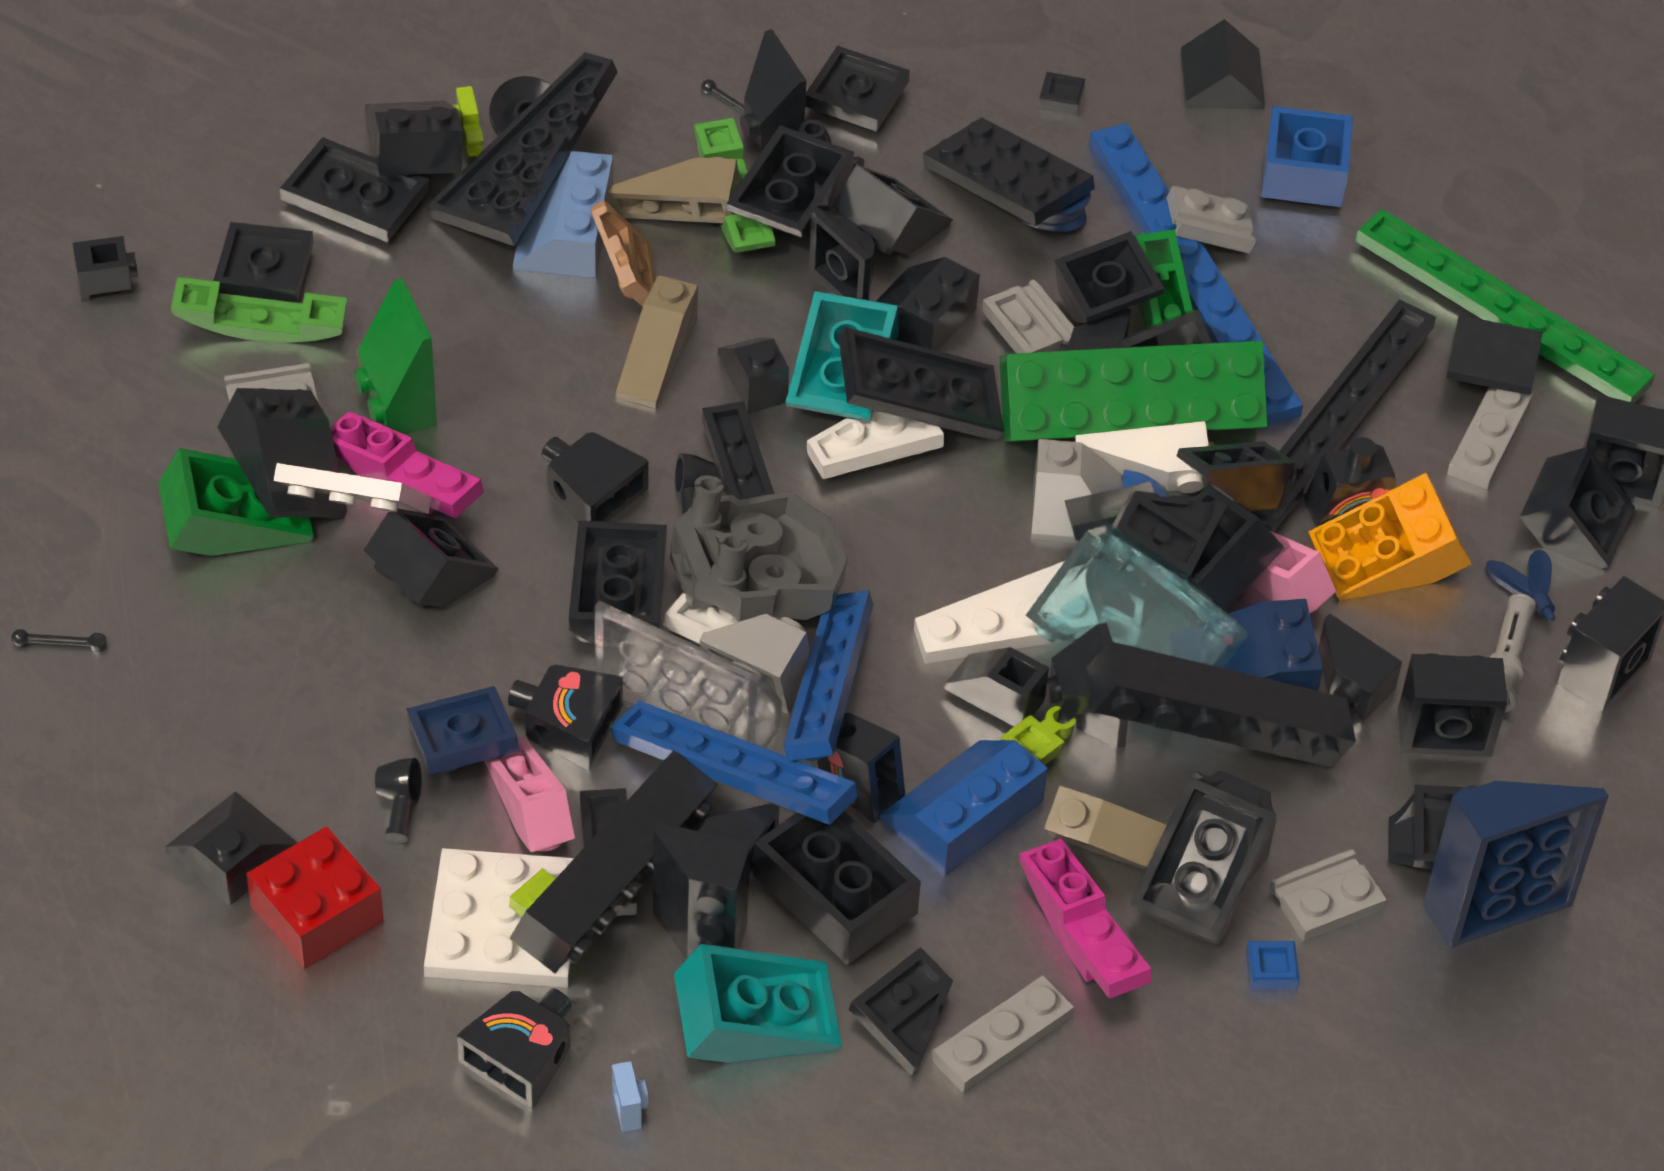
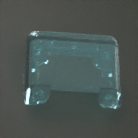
(1137, 599)

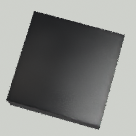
(1061, 93)

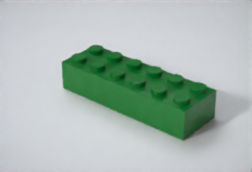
(1132, 389)

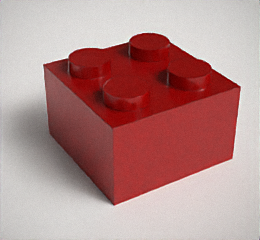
(315, 897)

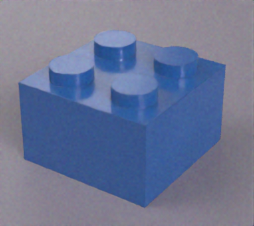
(1307, 156)

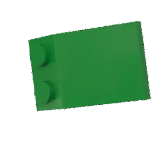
(398, 365)
(216, 510)

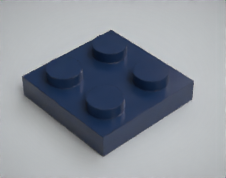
(462, 730)

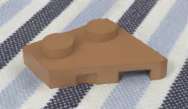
(627, 251)

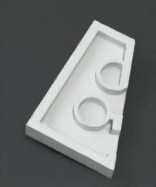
(865, 443)
(349, 488)

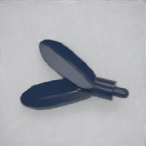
(1534, 585)

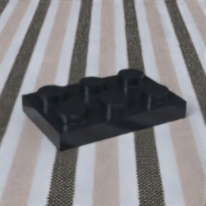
(349, 190)

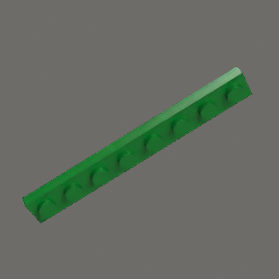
(1500, 303)

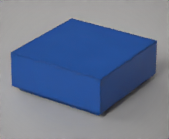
(1272, 965)

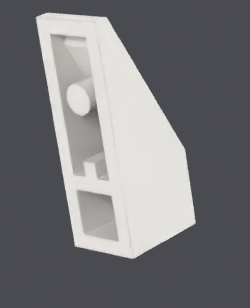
(1152, 453)

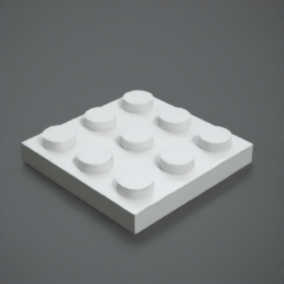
(475, 922)

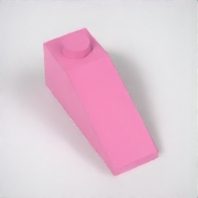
(1296, 574)
(532, 798)

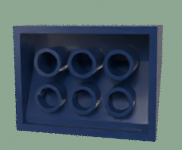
(1510, 856)

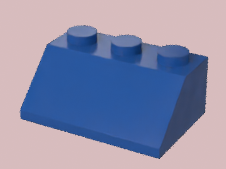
(968, 802)

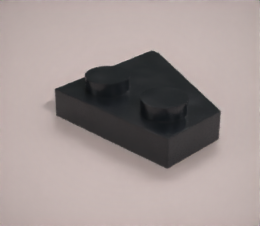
(1168, 528)
(905, 1007)

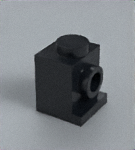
(103, 266)

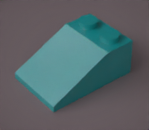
(818, 371)
(754, 1005)

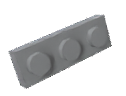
(1489, 436)
(1002, 1033)

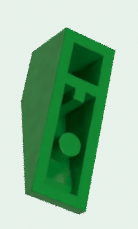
(1165, 258)

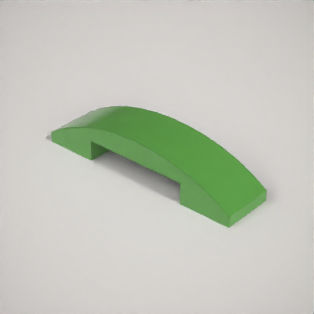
(723, 140)
(258, 318)

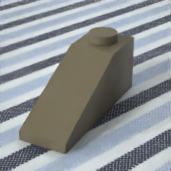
(681, 192)
(658, 340)
(1103, 828)

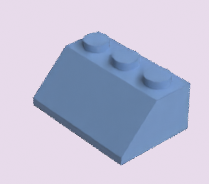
(562, 229)

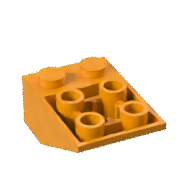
(1391, 542)

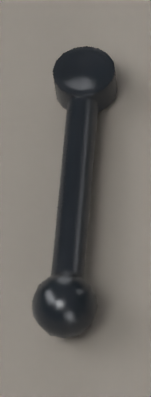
(709, 87)
(96, 641)

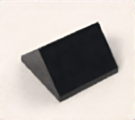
(1222, 70)
(1494, 354)

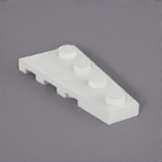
(984, 620)

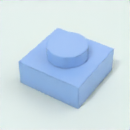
(629, 1096)

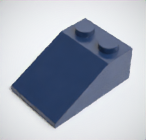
(1278, 643)

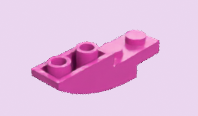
(392, 456)
(1080, 920)

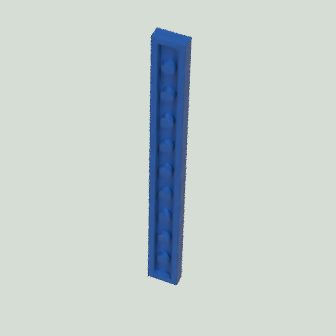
(1208, 291)

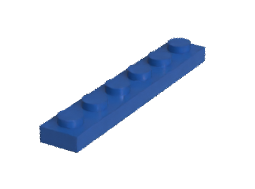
(828, 678)
(736, 762)

